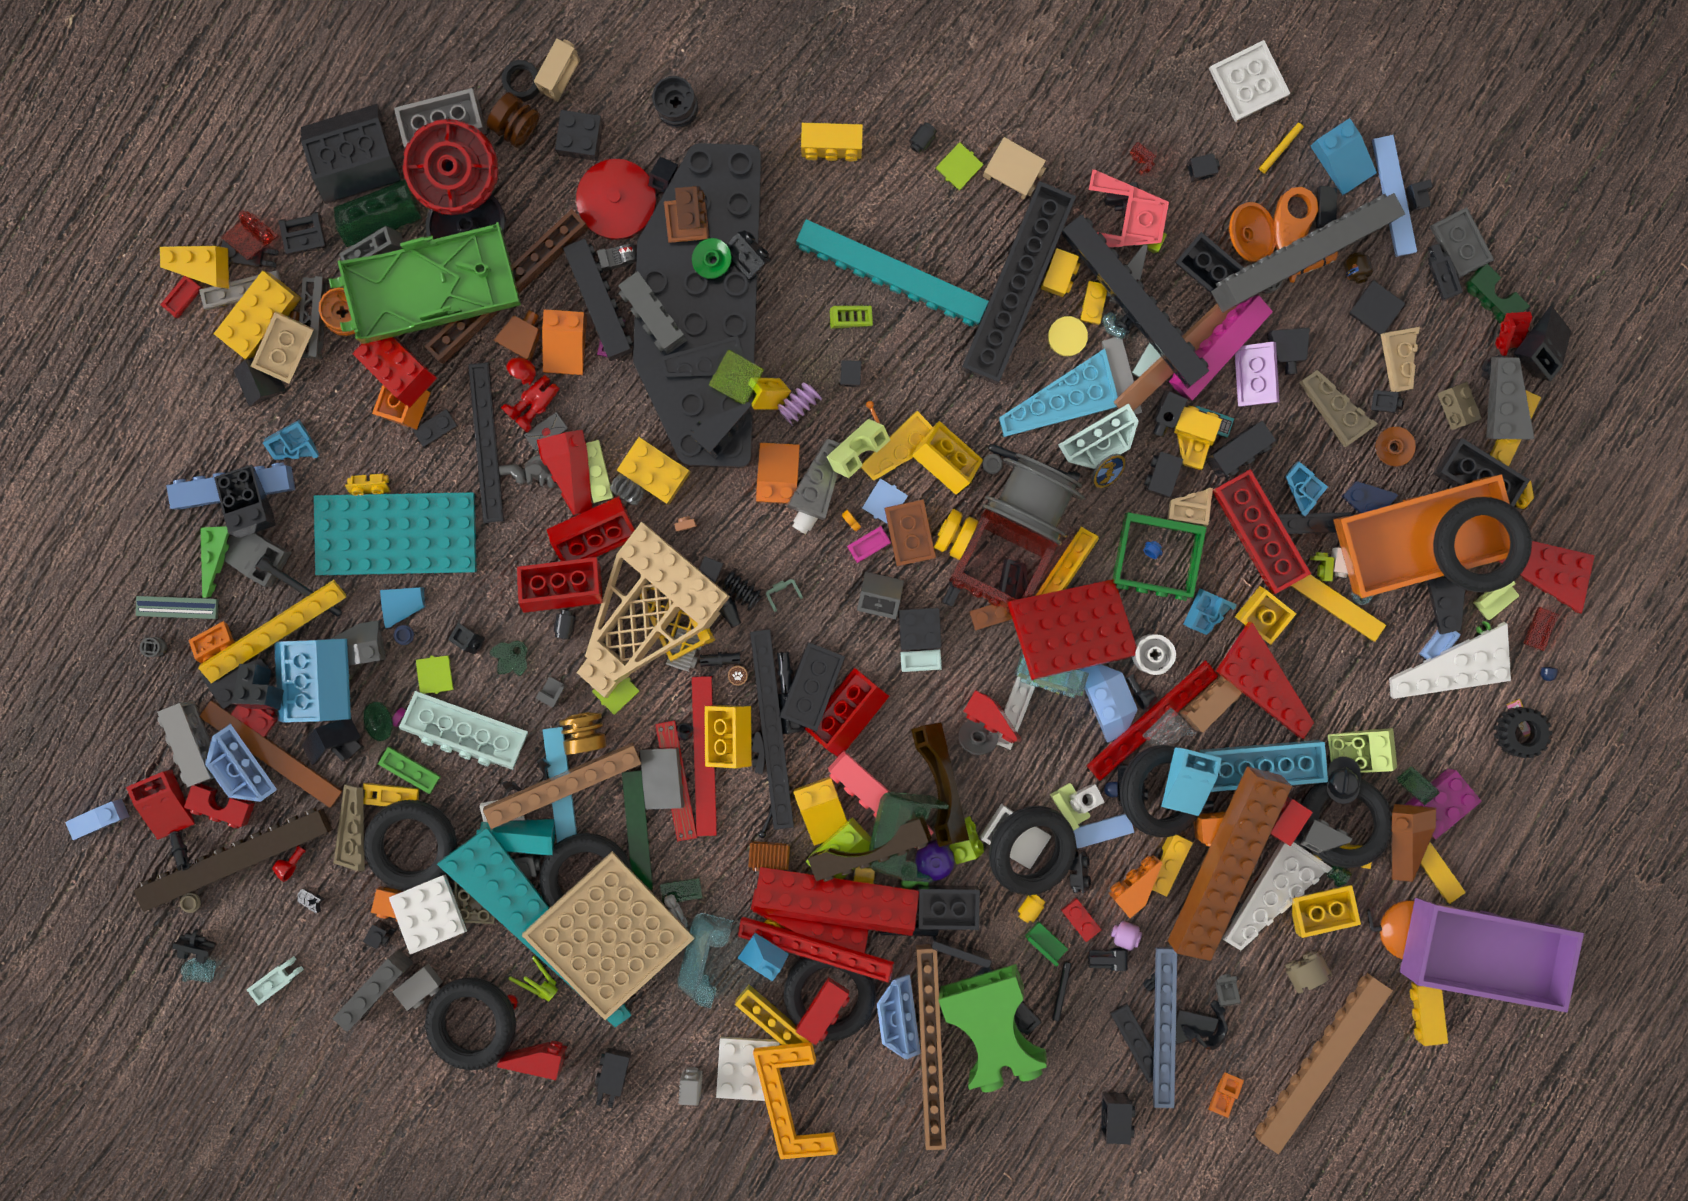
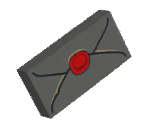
(551, 426)

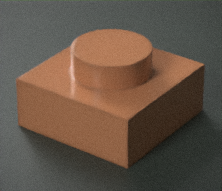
(685, 523)

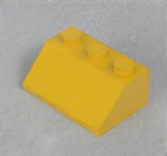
(947, 458)
(1325, 911)

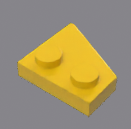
(1192, 452)

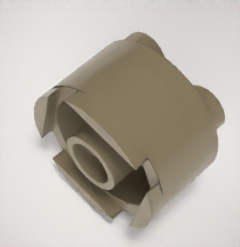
(1308, 972)

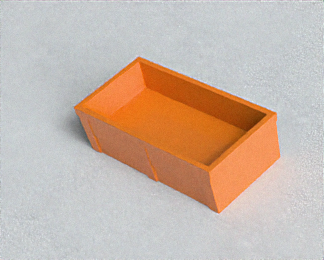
(1395, 542)

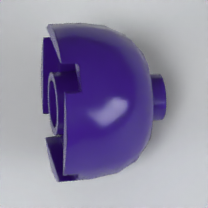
(935, 860)

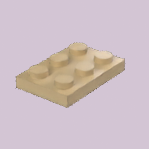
(282, 347)

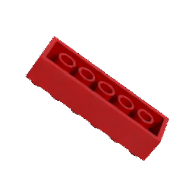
(1261, 532)

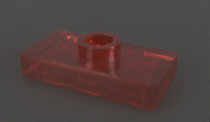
(1541, 629)

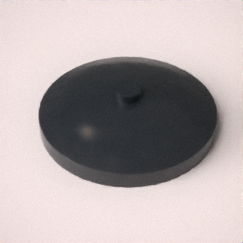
(487, 214)

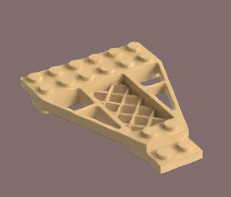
(673, 576)

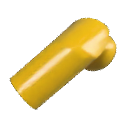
(1526, 497)

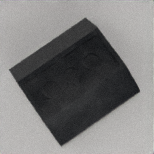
(349, 154)

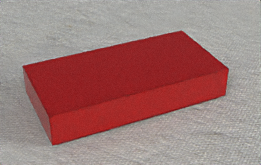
(181, 296)

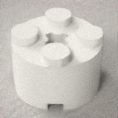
(1162, 661)

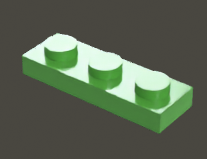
(409, 770)

